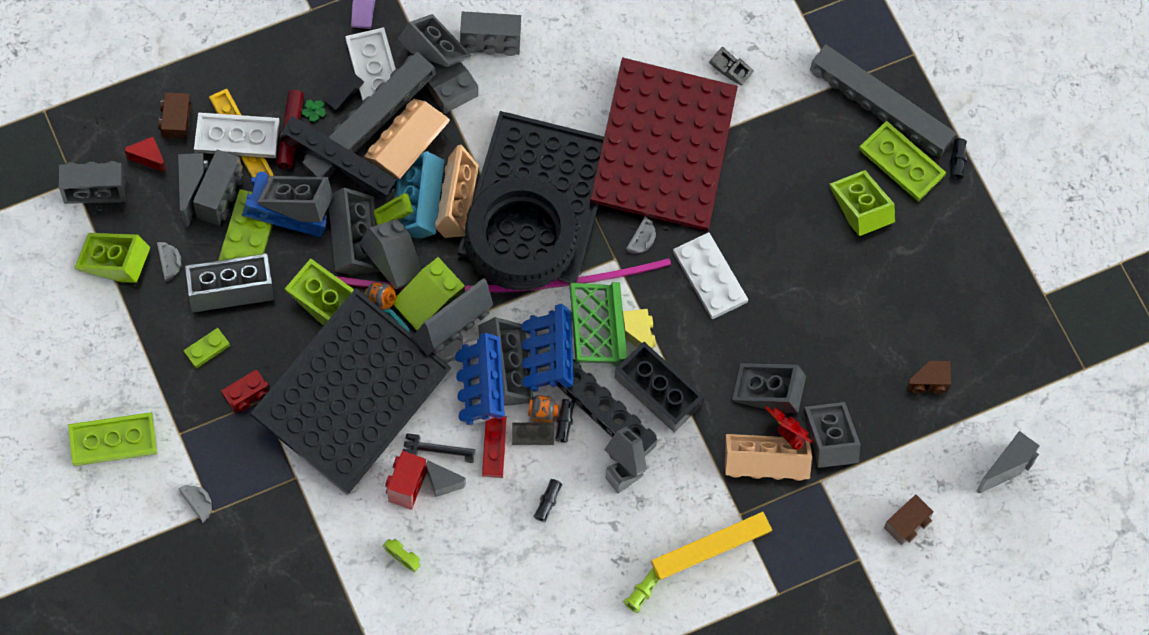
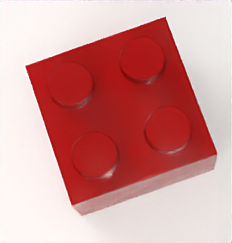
(406, 479)

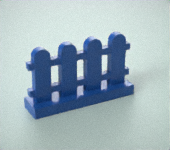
(260, 213)
(560, 349)
(490, 379)

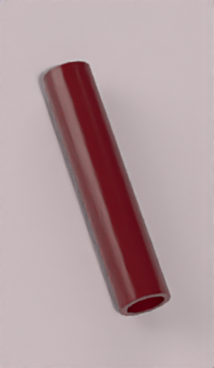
(293, 108)

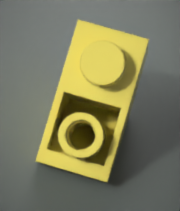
(637, 327)

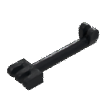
(416, 445)

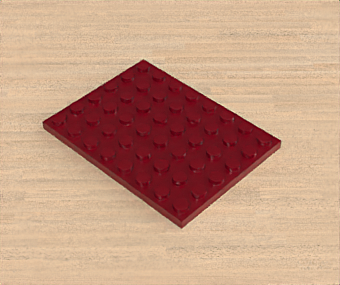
(664, 144)

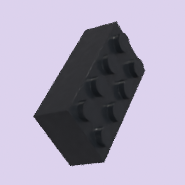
(659, 386)

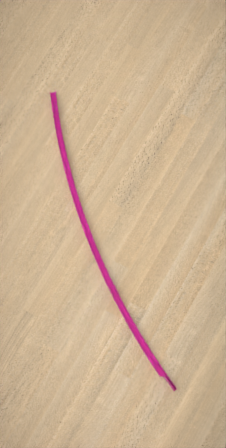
(553, 284)

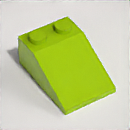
(863, 202)
(113, 256)
(318, 291)
(428, 293)

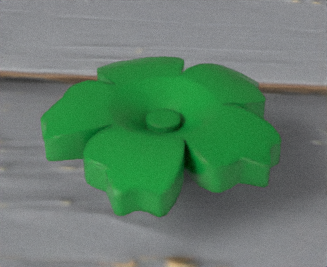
(314, 110)

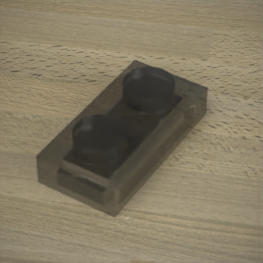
(532, 433)

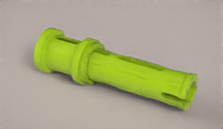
(641, 592)

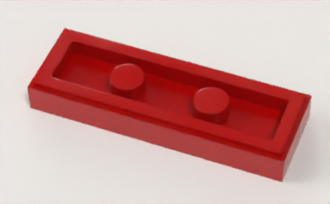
(494, 447)

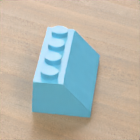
(423, 186)

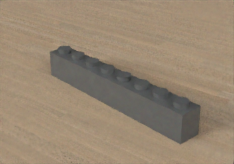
(882, 101)
(376, 110)

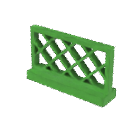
(615, 325)

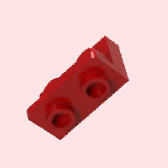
(246, 391)

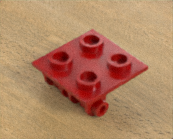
(790, 429)

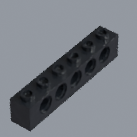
(605, 419)

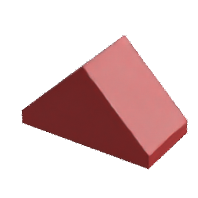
(146, 153)

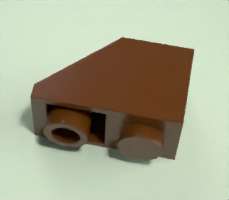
(933, 377)

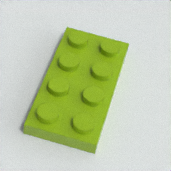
(902, 161)
(244, 235)
(112, 439)

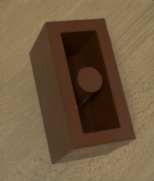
(175, 116)
(909, 520)

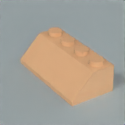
(406, 138)
(456, 193)
(766, 457)

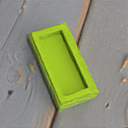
(394, 209)

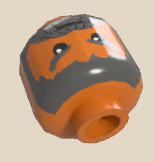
(381, 294)
(543, 409)

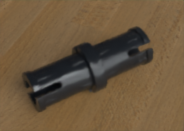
(958, 158)
(564, 420)
(548, 500)

